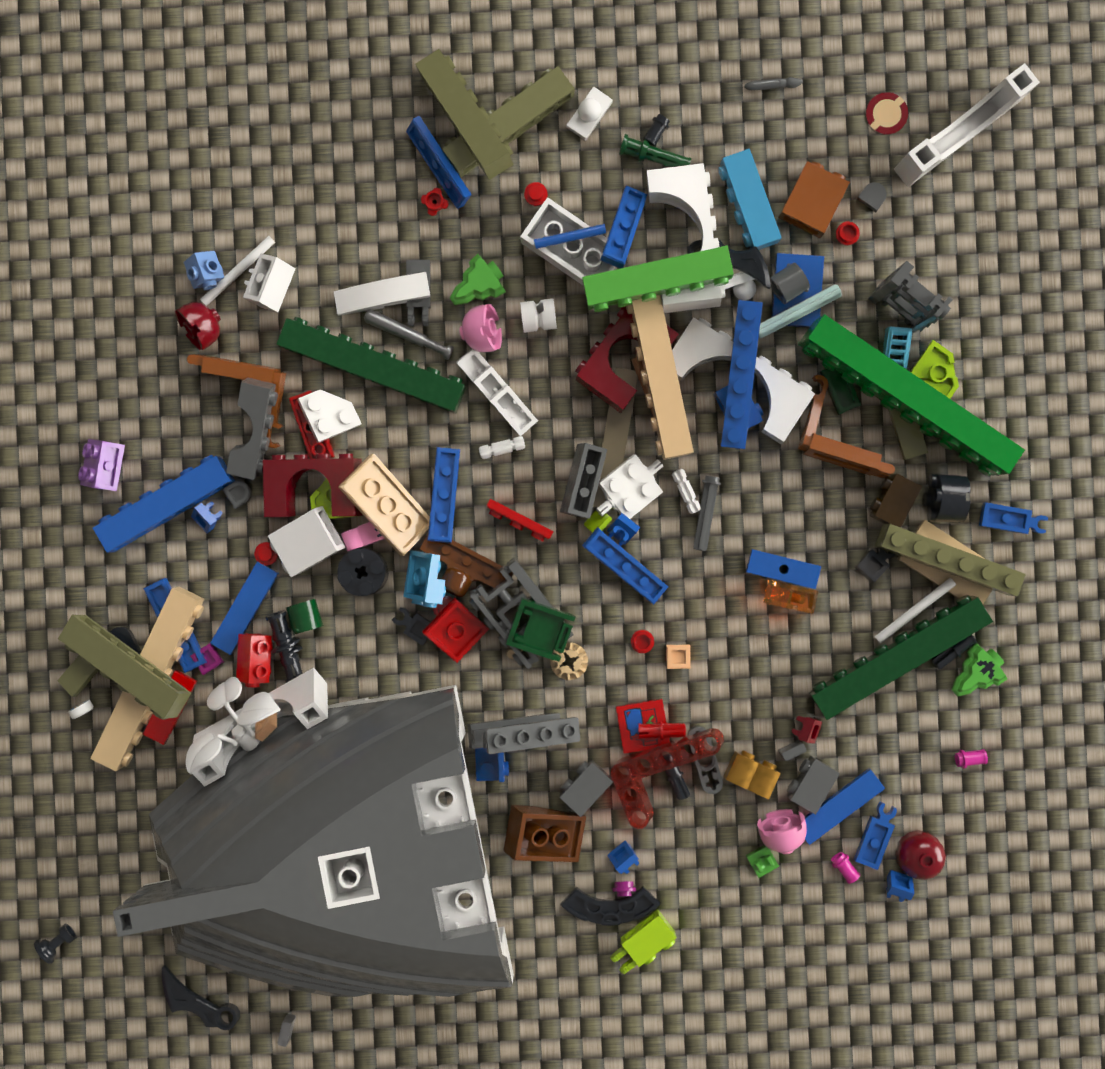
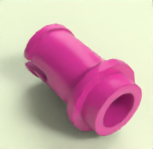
(969, 758)
(845, 867)

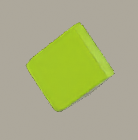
(597, 520)

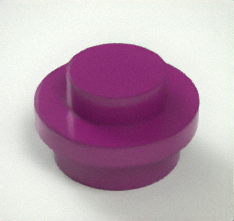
(623, 888)

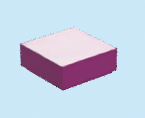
(212, 657)

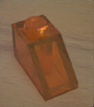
(790, 596)

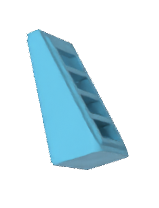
(905, 343)

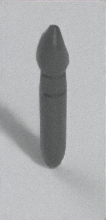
(790, 82)

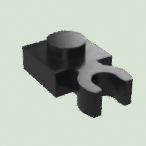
(874, 564)
(414, 625)

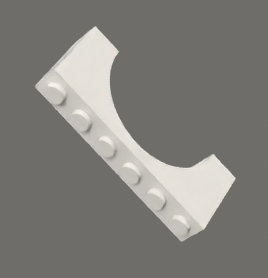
(985, 112)
(687, 190)
(785, 396)
(301, 697)

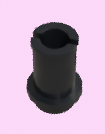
(656, 130)

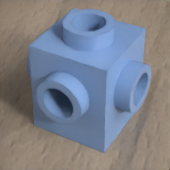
(204, 270)

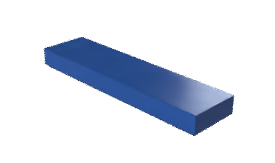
(438, 162)
(623, 227)
(444, 495)
(625, 565)
(157, 595)
(244, 607)
(842, 804)

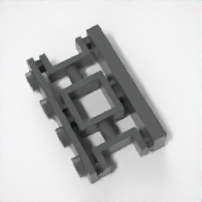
(911, 298)
(503, 625)
(523, 733)

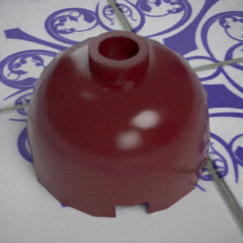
(199, 323)
(920, 855)

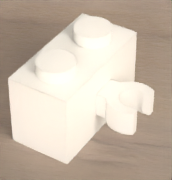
(268, 282)

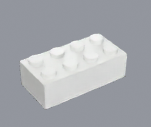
(573, 258)

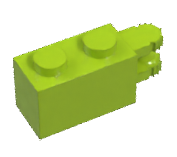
(645, 941)

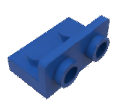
(490, 766)

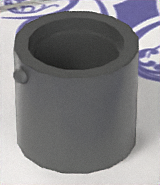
(789, 283)

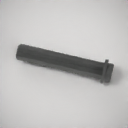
(706, 513)

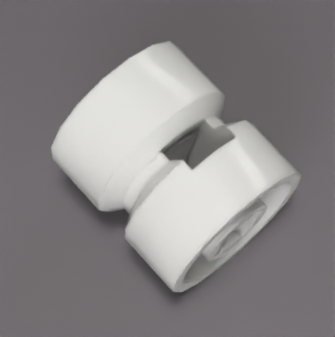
(538, 315)

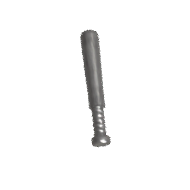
(389, 325)

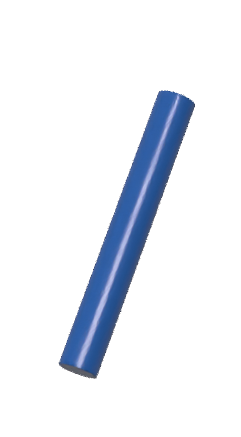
(570, 236)

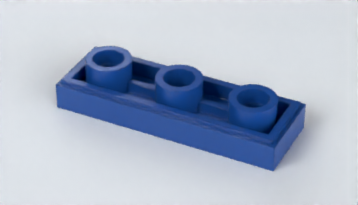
(796, 572)

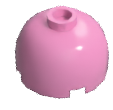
(480, 329)
(782, 830)

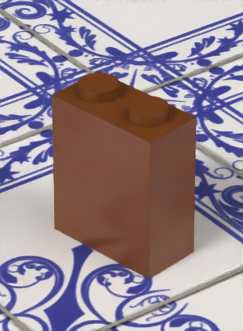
(814, 199)

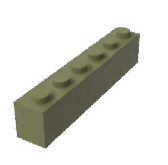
(464, 113)
(517, 115)
(950, 560)
(124, 666)

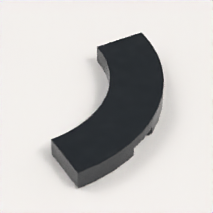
(610, 911)

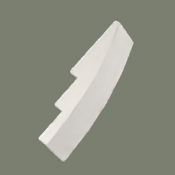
(381, 293)
(497, 391)

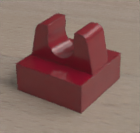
(809, 730)

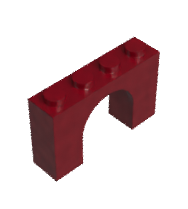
(596, 372)
(282, 476)

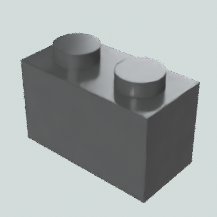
(812, 784)
(585, 787)

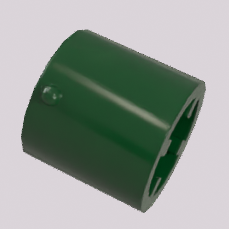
(304, 616)

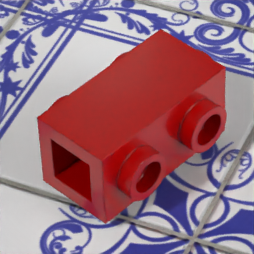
(254, 659)

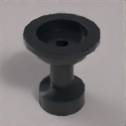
(47, 949)

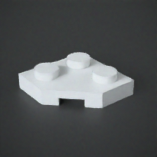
(328, 414)

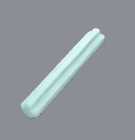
(799, 310)

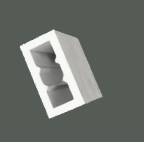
(306, 541)

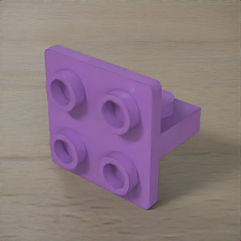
(101, 464)

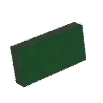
(841, 392)

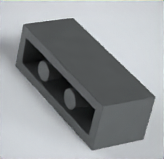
(583, 480)

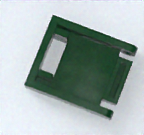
(543, 631)

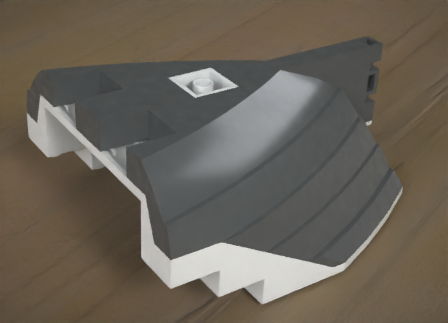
(333, 858)

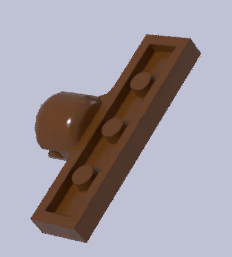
(464, 566)

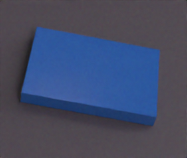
(813, 269)

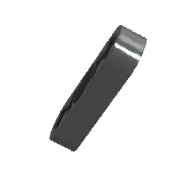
(704, 777)

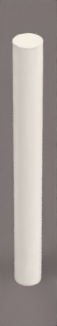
(237, 270)
(915, 610)

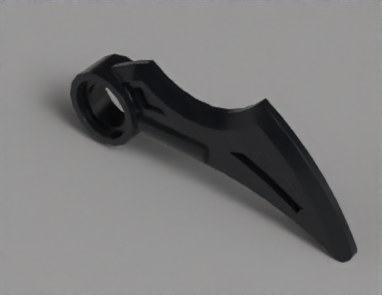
(746, 261)
(182, 998)

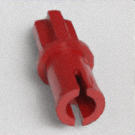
(662, 730)

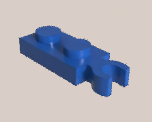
(1010, 519)
(876, 838)

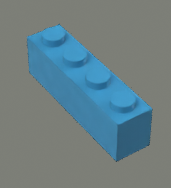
(750, 200)

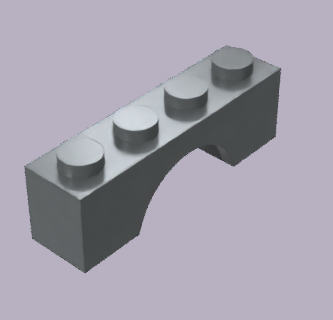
(256, 400)

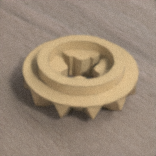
(580, 664)

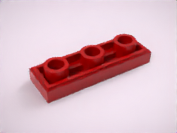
(311, 445)
(519, 521)
(161, 729)

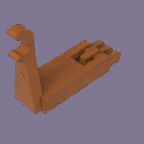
(242, 371)
(835, 451)

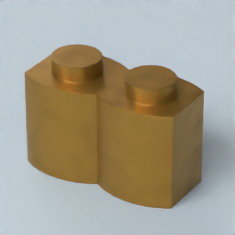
(751, 774)

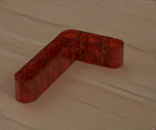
(658, 764)

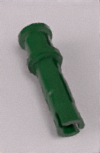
(643, 150)

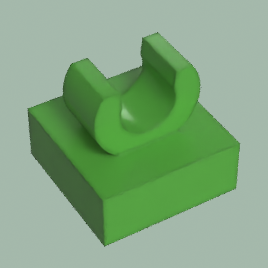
(762, 861)

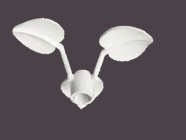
(254, 710)

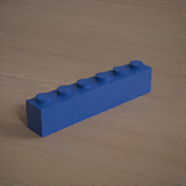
(741, 374)
(163, 504)

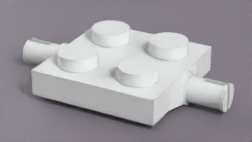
(630, 487)

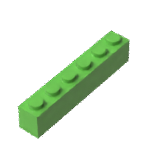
(658, 278)

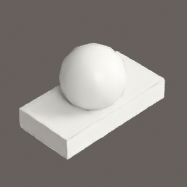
(589, 113)
(744, 286)

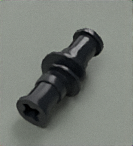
(285, 644)

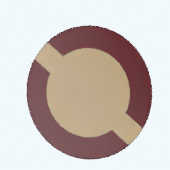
(887, 113)

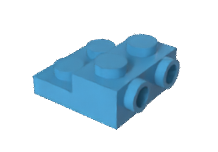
(422, 579)

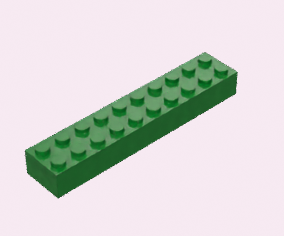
(911, 397)

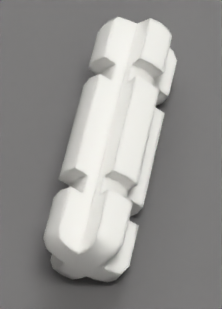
(502, 447)
(686, 491)

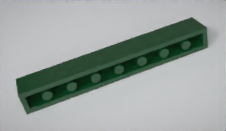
(371, 365)
(900, 656)

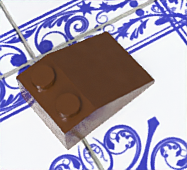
(543, 834)

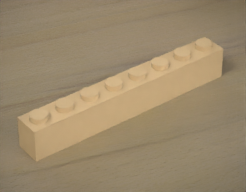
(661, 378)
(161, 650)

